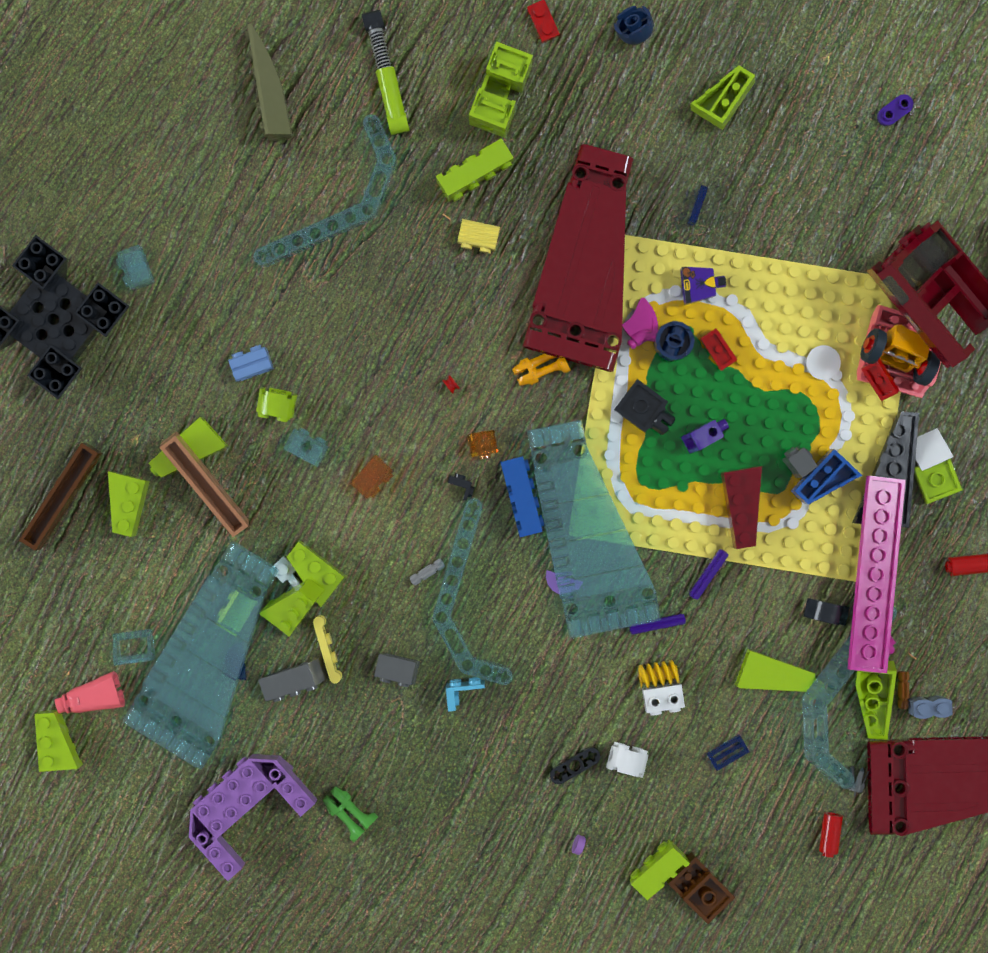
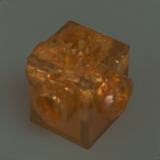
(483, 444)

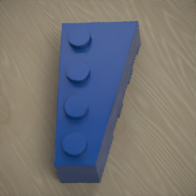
(521, 496)

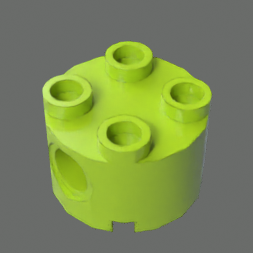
(276, 403)

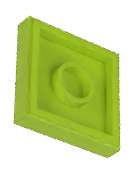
(937, 481)

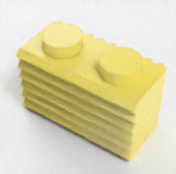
(478, 235)

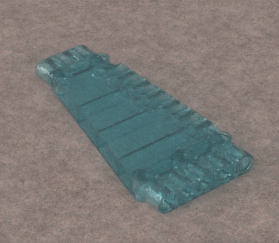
(588, 538)
(204, 660)

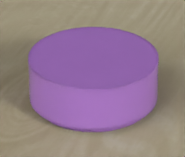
(578, 844)

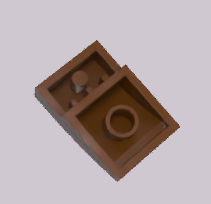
(701, 889)

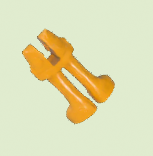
(530, 365)

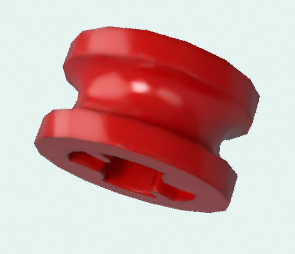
(451, 384)

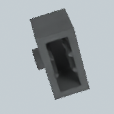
(799, 461)
(397, 669)

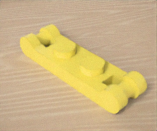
(329, 657)

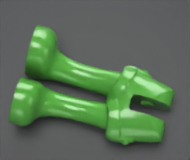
(345, 803)

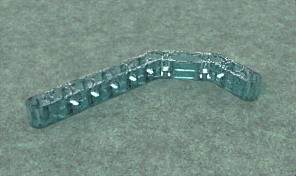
(340, 218)
(447, 608)
(819, 710)

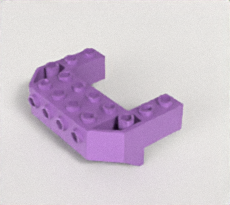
(234, 798)

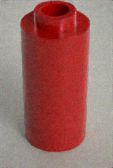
(967, 565)
(830, 834)

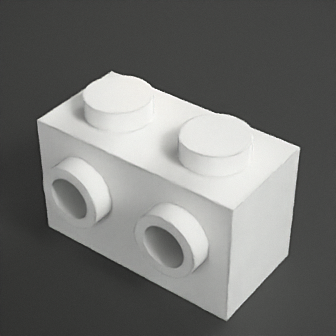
(663, 698)

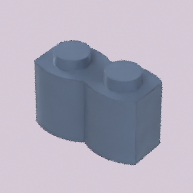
(926, 708)

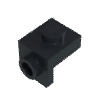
(459, 480)

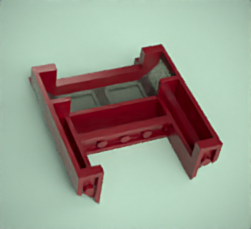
(927, 276)

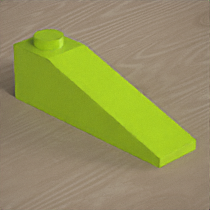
(876, 700)

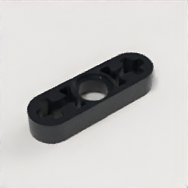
(560, 768)

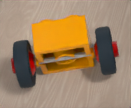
(903, 351)

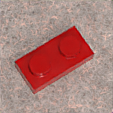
(543, 21)
(718, 349)
(880, 380)

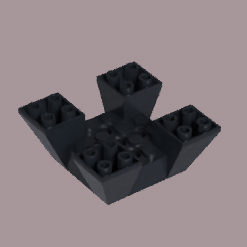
(50, 287)

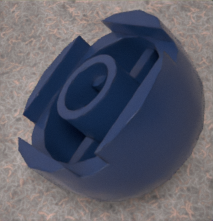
(634, 25)

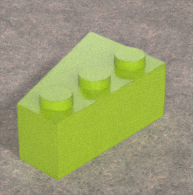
(724, 98)
(126, 502)
(54, 743)

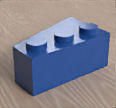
(831, 474)

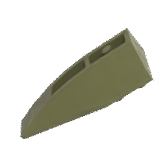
(269, 91)

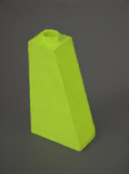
(200, 438)
(768, 673)

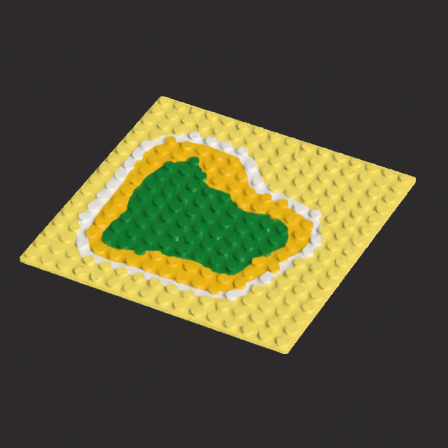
(769, 399)

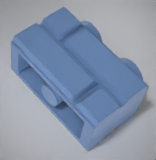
(250, 364)

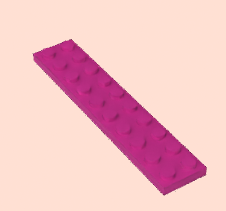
(876, 574)

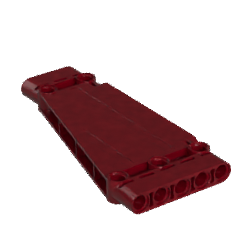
(585, 265)
(939, 779)

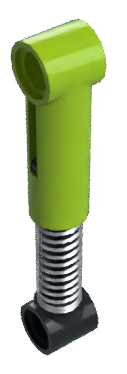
(386, 74)

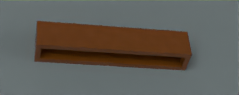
(60, 496)

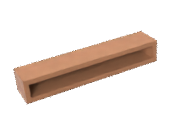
(204, 484)

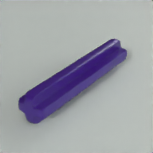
(708, 574)
(665, 622)

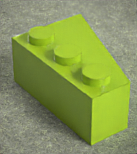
(314, 567)
(292, 607)
(658, 869)

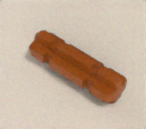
(903, 690)

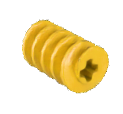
(658, 673)

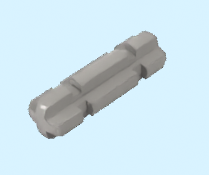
(427, 572)

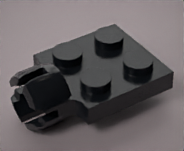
(645, 409)

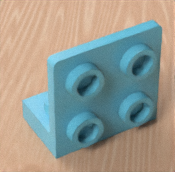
(456, 685)

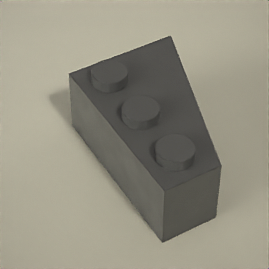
(293, 680)

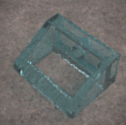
(119, 659)

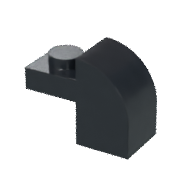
(826, 612)

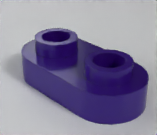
(895, 109)

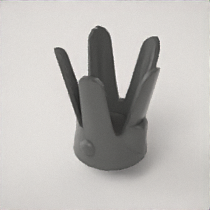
(858, 785)

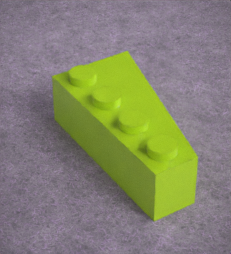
(475, 170)

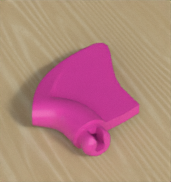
(641, 325)

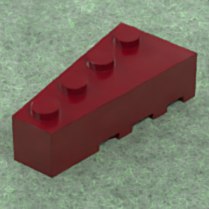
(742, 504)

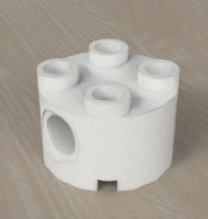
(627, 761)

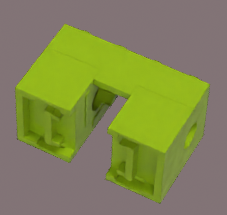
(505, 71)

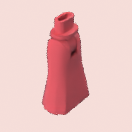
(93, 696)

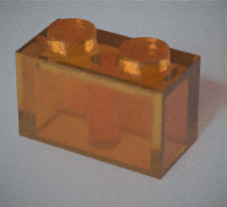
(372, 477)

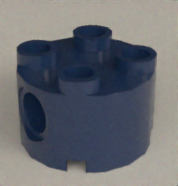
(674, 341)

